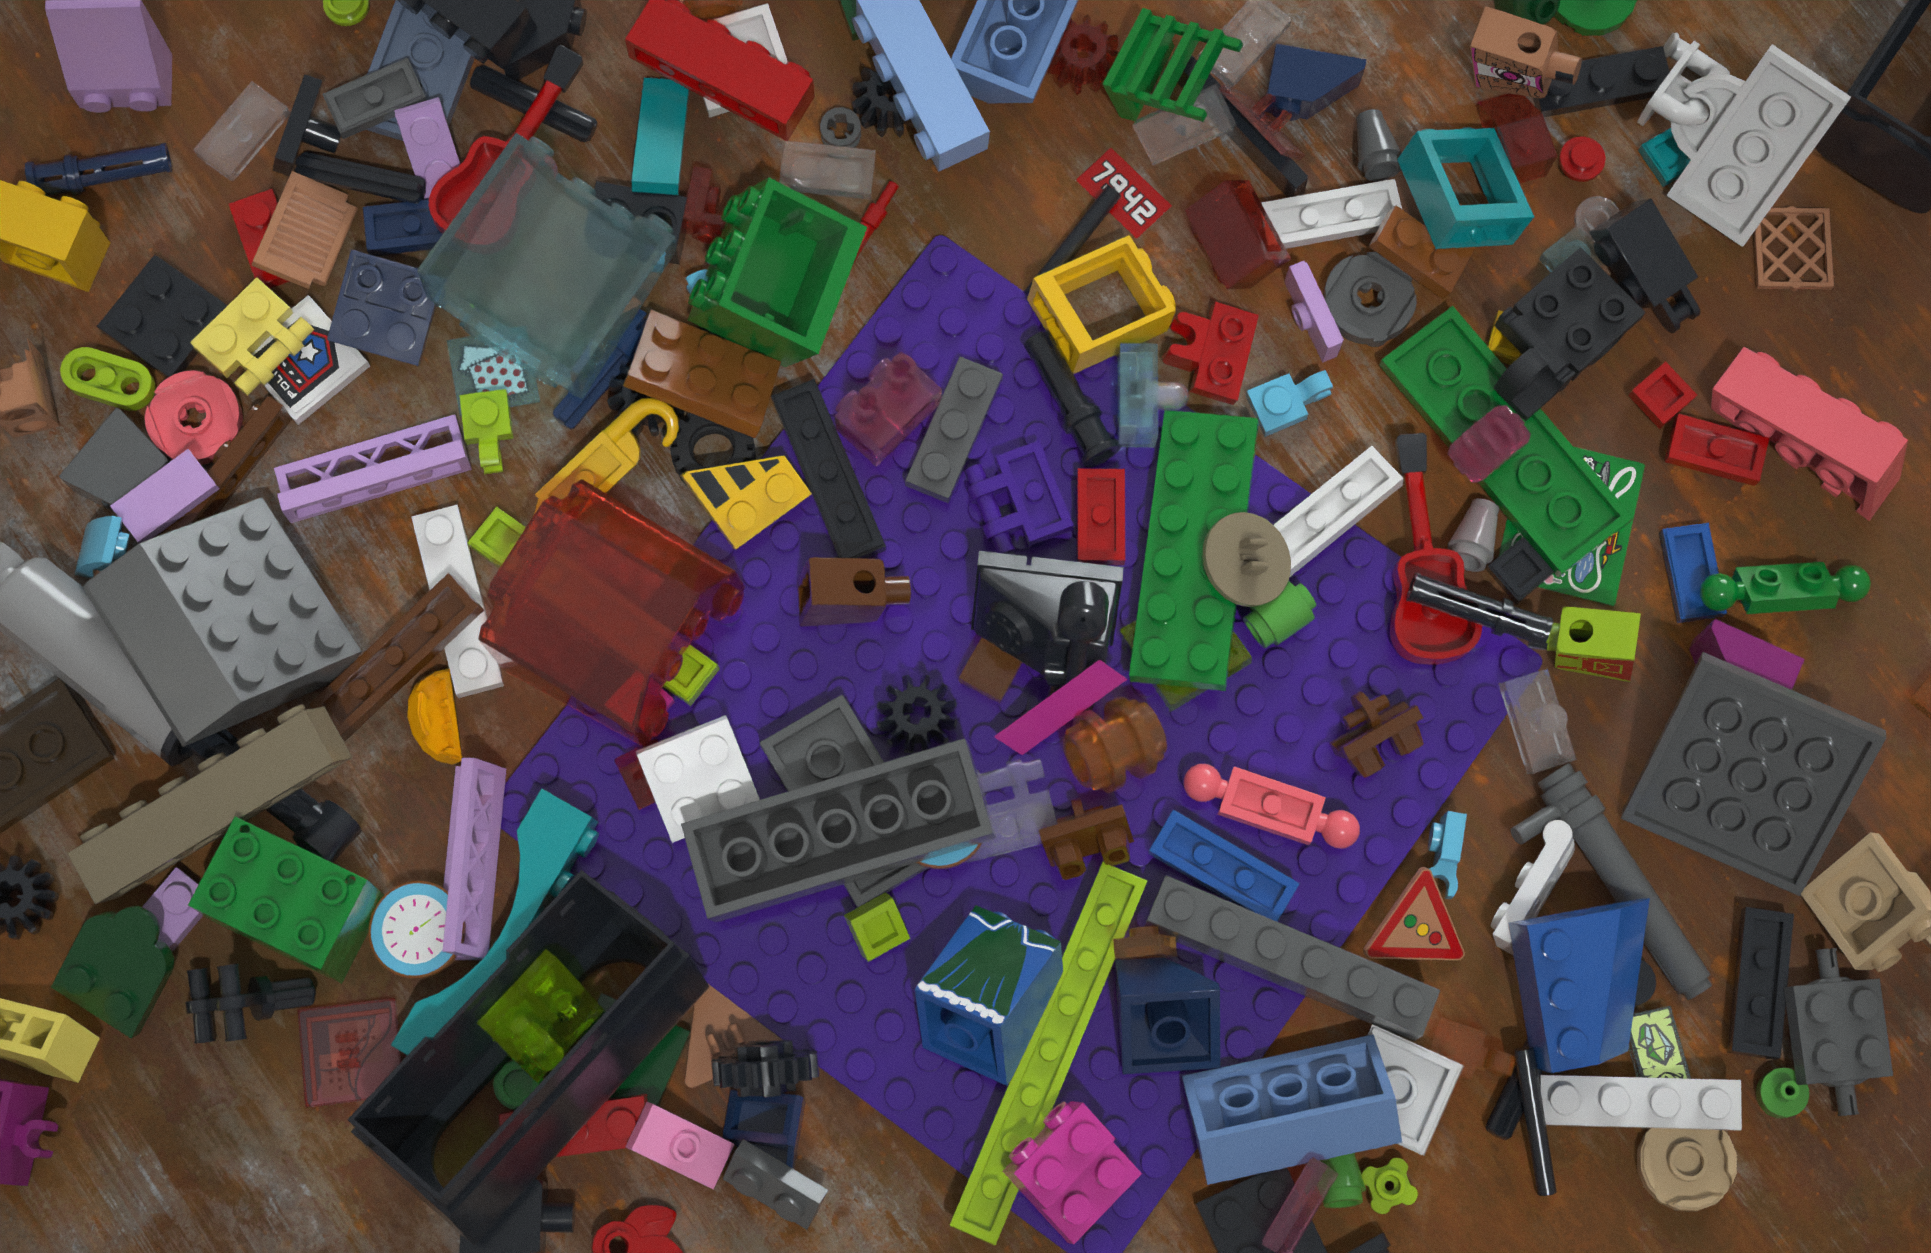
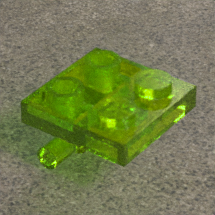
(541, 1016)

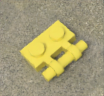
(244, 328)

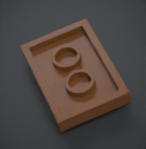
(702, 374)

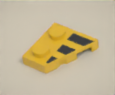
(747, 495)

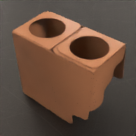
(26, 396)

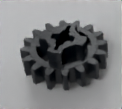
(765, 1068)

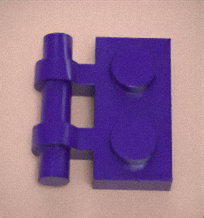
(1032, 492)

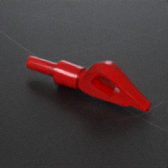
(876, 213)

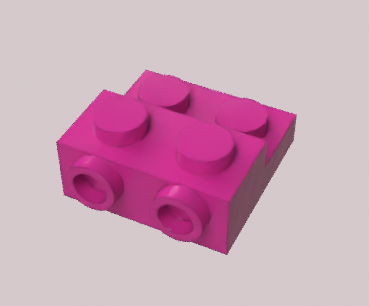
(1071, 1170)

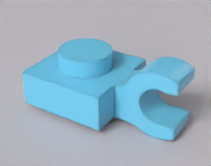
(1283, 403)
(1447, 842)

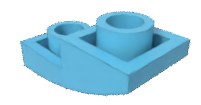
(101, 545)

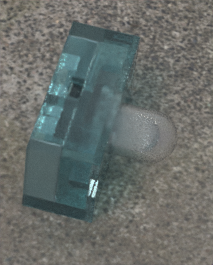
(1142, 395)

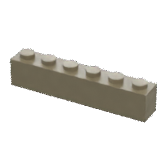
(203, 808)

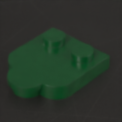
(117, 968)

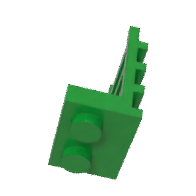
(1145, 56)

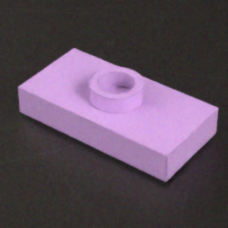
(1312, 311)

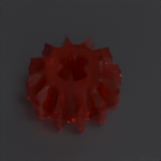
(1082, 71)

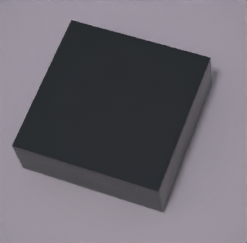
(1520, 570)

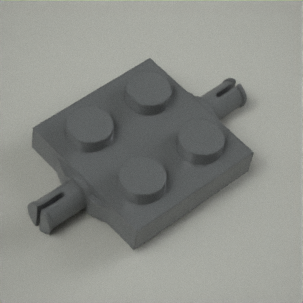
(1838, 1031)

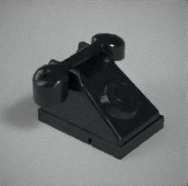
(1048, 612)

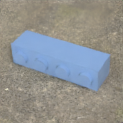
(923, 78)

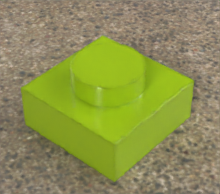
(877, 926)

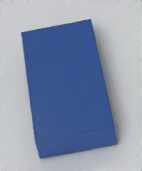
(1688, 562)

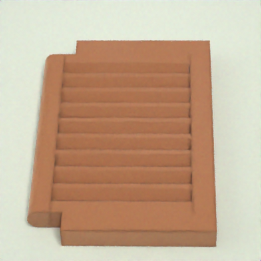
(305, 232)

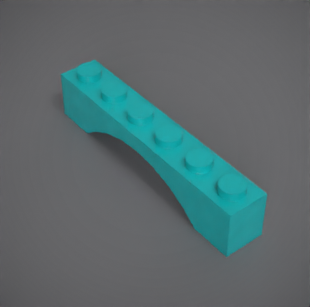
(549, 845)

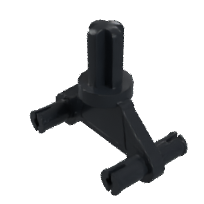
(262, 998)

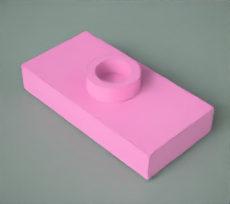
(679, 1145)

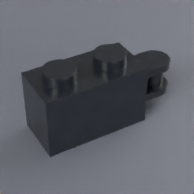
(1648, 262)

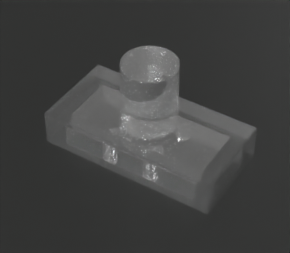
(1171, 134)
(1537, 721)

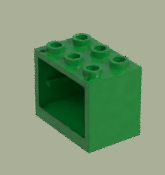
(776, 272)
(287, 899)

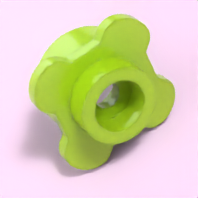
(1375, 1181)

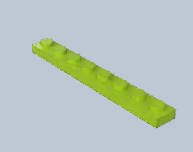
(1050, 1050)

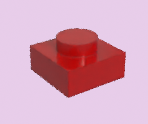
(1662, 395)

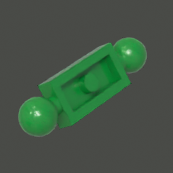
(1785, 587)

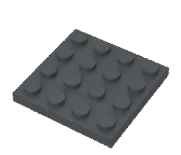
(1752, 774)

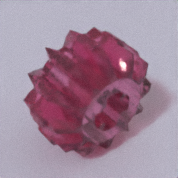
(1489, 443)

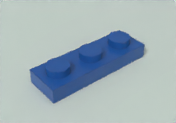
(1222, 867)

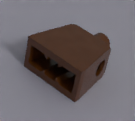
(831, 595)

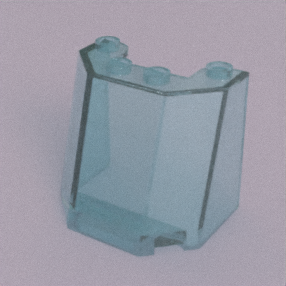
(545, 267)

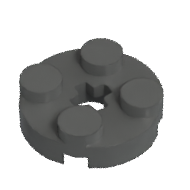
(1372, 324)

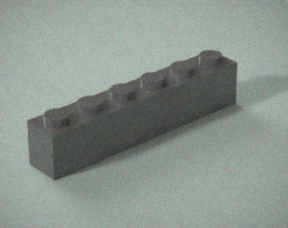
(1293, 959)

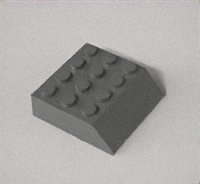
(222, 620)

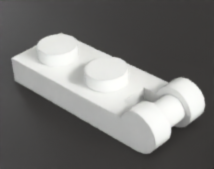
(1535, 882)

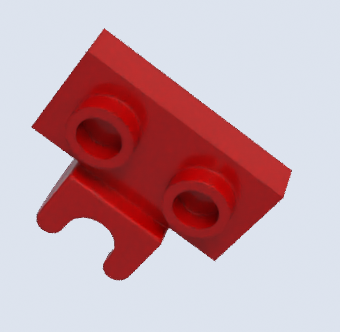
(1214, 349)

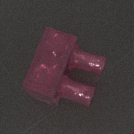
(887, 407)

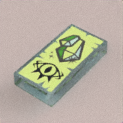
(1657, 1045)

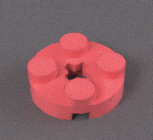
(170, 408)

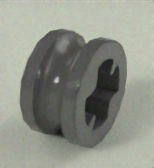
(836, 116)

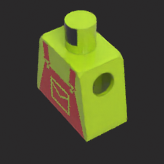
(1608, 644)

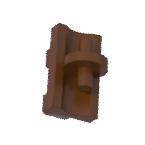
(1360, 743)
(1087, 834)

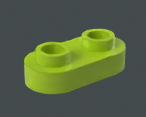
(110, 378)

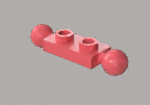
(1271, 806)

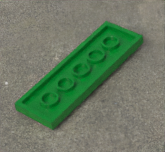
(1547, 483)
(1181, 618)

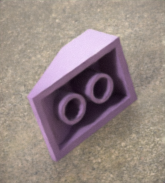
(111, 54)

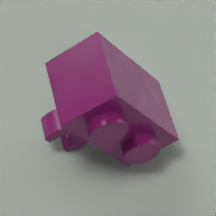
(20, 1128)

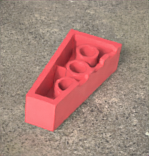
(1812, 428)

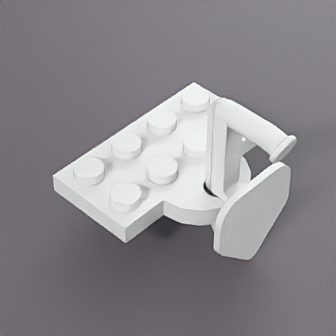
(1741, 133)

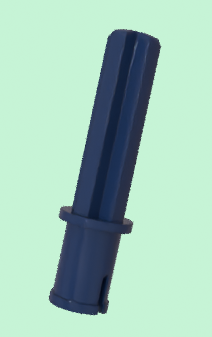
(574, 409)

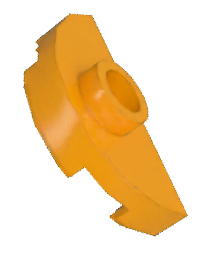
(434, 717)

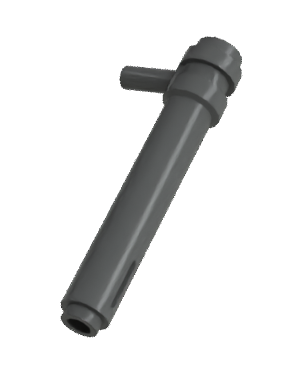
(1571, 802)

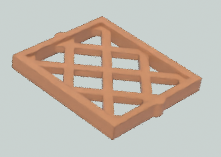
(1825, 247)

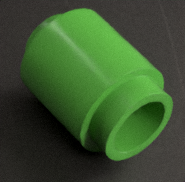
(1281, 616)

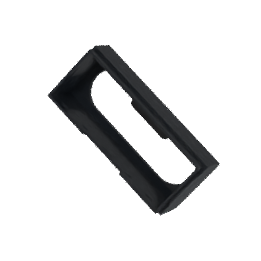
(1874, 142)
(445, 1072)

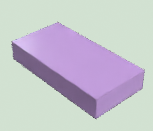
(164, 497)

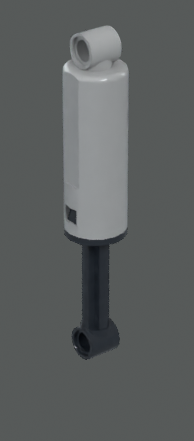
(65, 633)

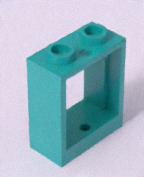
(1465, 225)

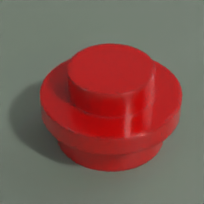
(1582, 159)

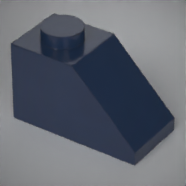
(1310, 80)

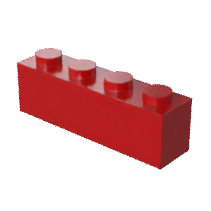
(721, 66)

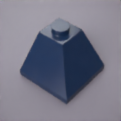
(1166, 1017)

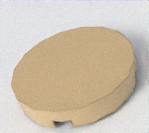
(1686, 1166)

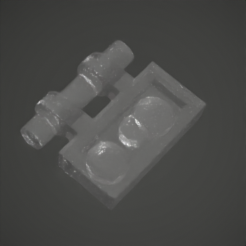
(1018, 819)

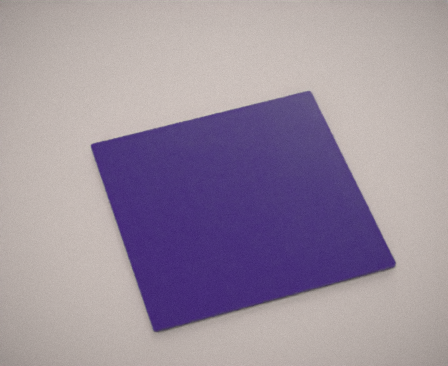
(798, 959)

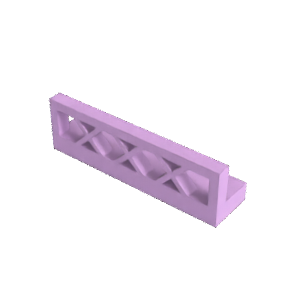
(375, 479)
(472, 857)

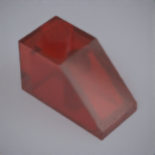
(1521, 133)

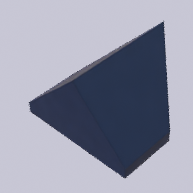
(766, 1123)

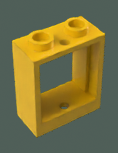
(1059, 317)

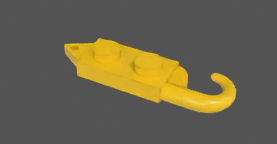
(610, 452)

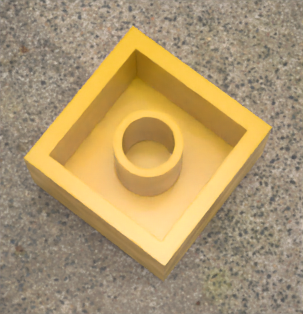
(50, 235)

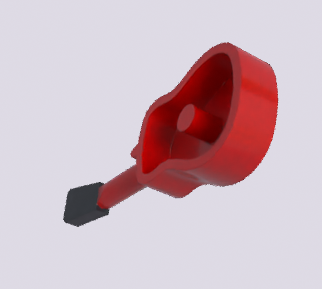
(457, 185)
(1417, 630)

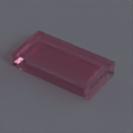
(1300, 1207)

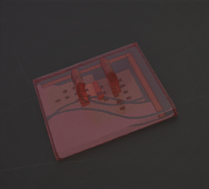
(1257, 117)
(347, 1050)

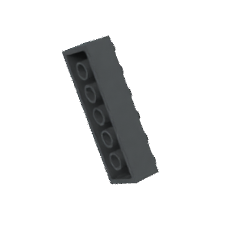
(838, 831)

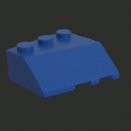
(1579, 982)

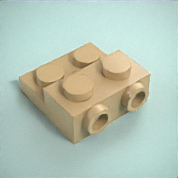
(1871, 904)

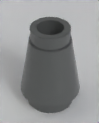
(1376, 147)

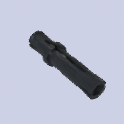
(1494, 614)

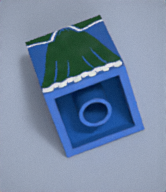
(988, 993)

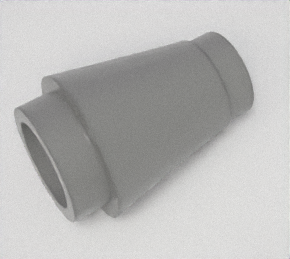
(1476, 535)

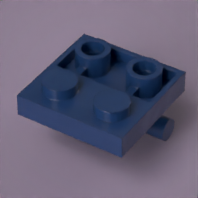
(382, 309)

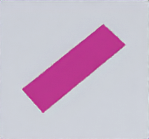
(1060, 707)

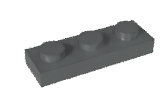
(954, 429)

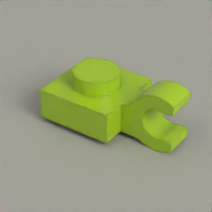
(486, 422)

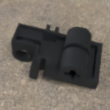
(1562, 330)

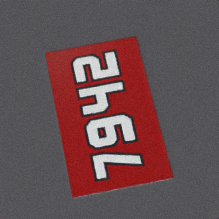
(1139, 201)

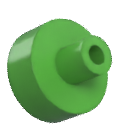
(1772, 1094)

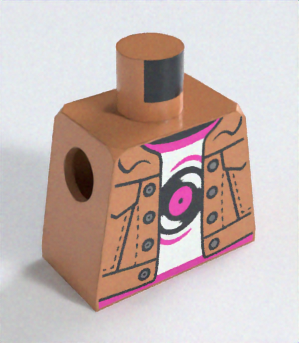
(1519, 55)

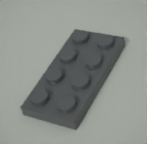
(822, 748)

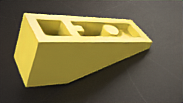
(44, 1040)

